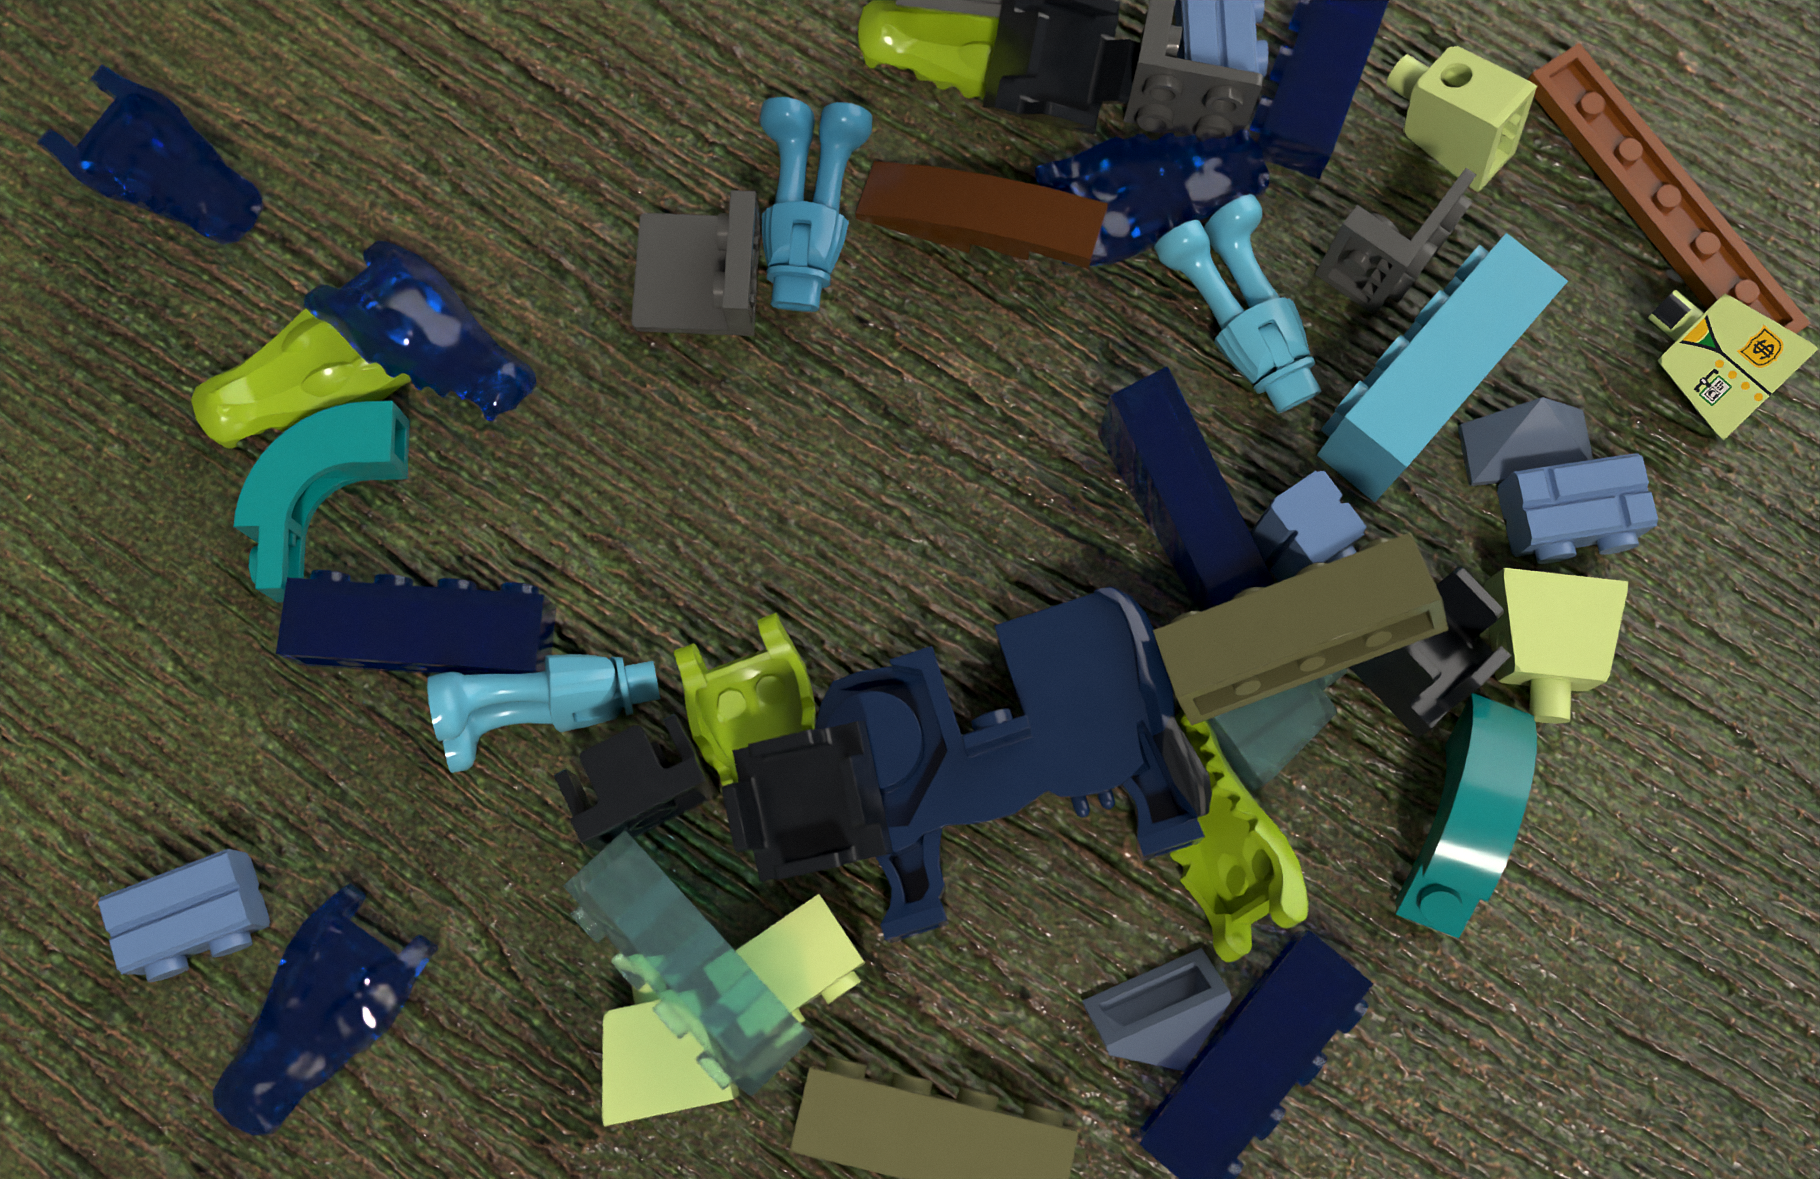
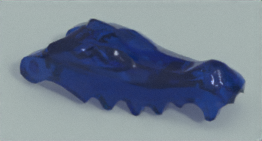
(157, 161)
(1157, 185)
(417, 325)
(323, 1007)

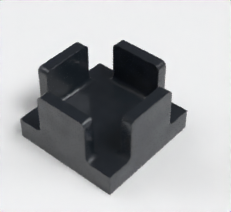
(1060, 62)
(1444, 669)
(635, 785)
(807, 802)

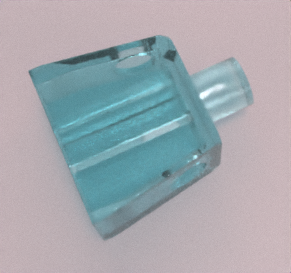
(1273, 730)

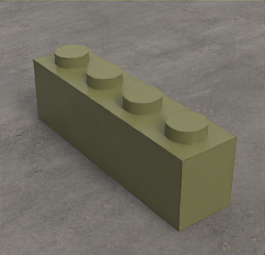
(1301, 628)
(924, 1135)

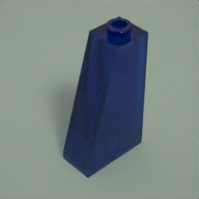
(1181, 490)

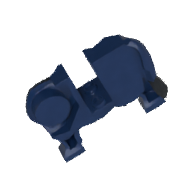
(1090, 722)

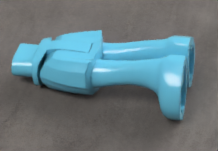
(1269, 337)
(569, 694)

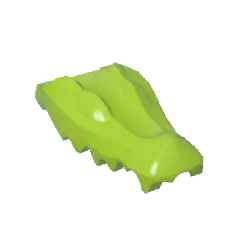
(932, 44)
(289, 380)
(746, 698)
(1243, 860)

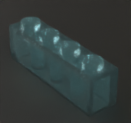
(687, 964)

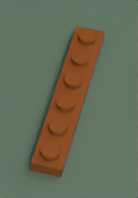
(1656, 188)

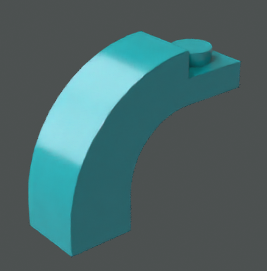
(304, 469)
(1477, 818)

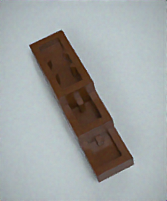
(983, 211)

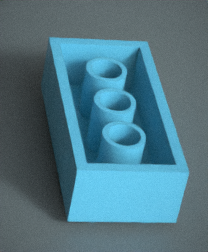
(1437, 364)

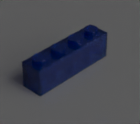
(1316, 82)
(415, 627)
(1255, 1061)

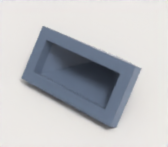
(1523, 439)
(1162, 1012)

